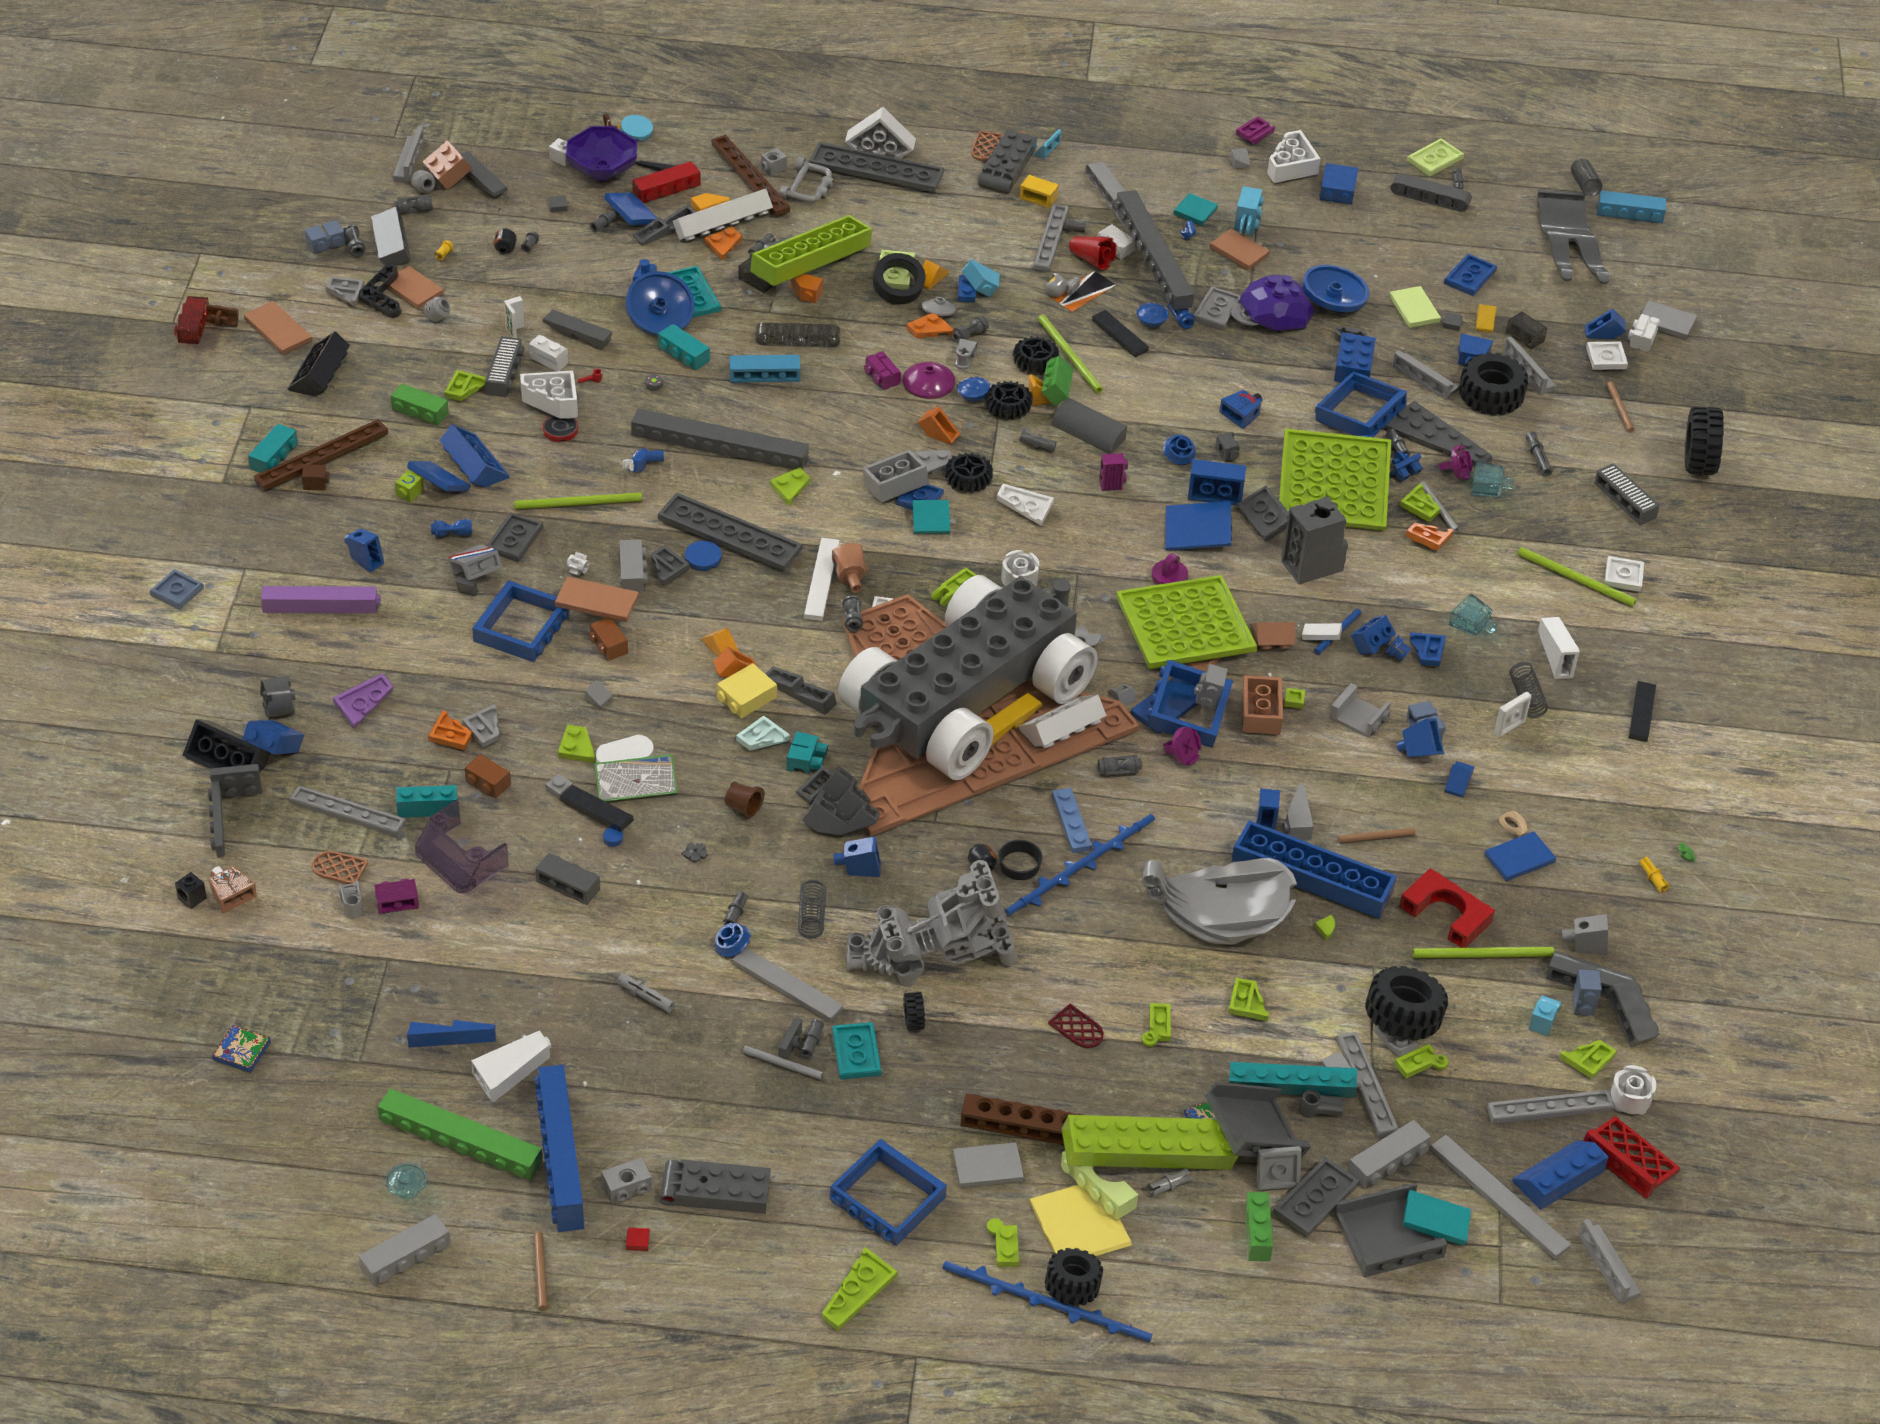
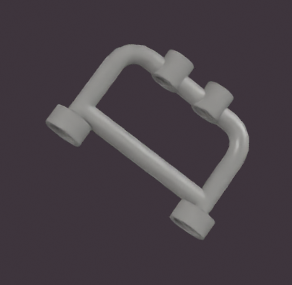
(822, 190)

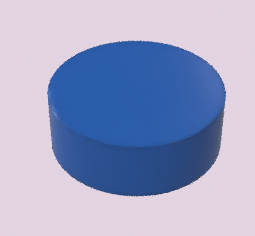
(612, 837)

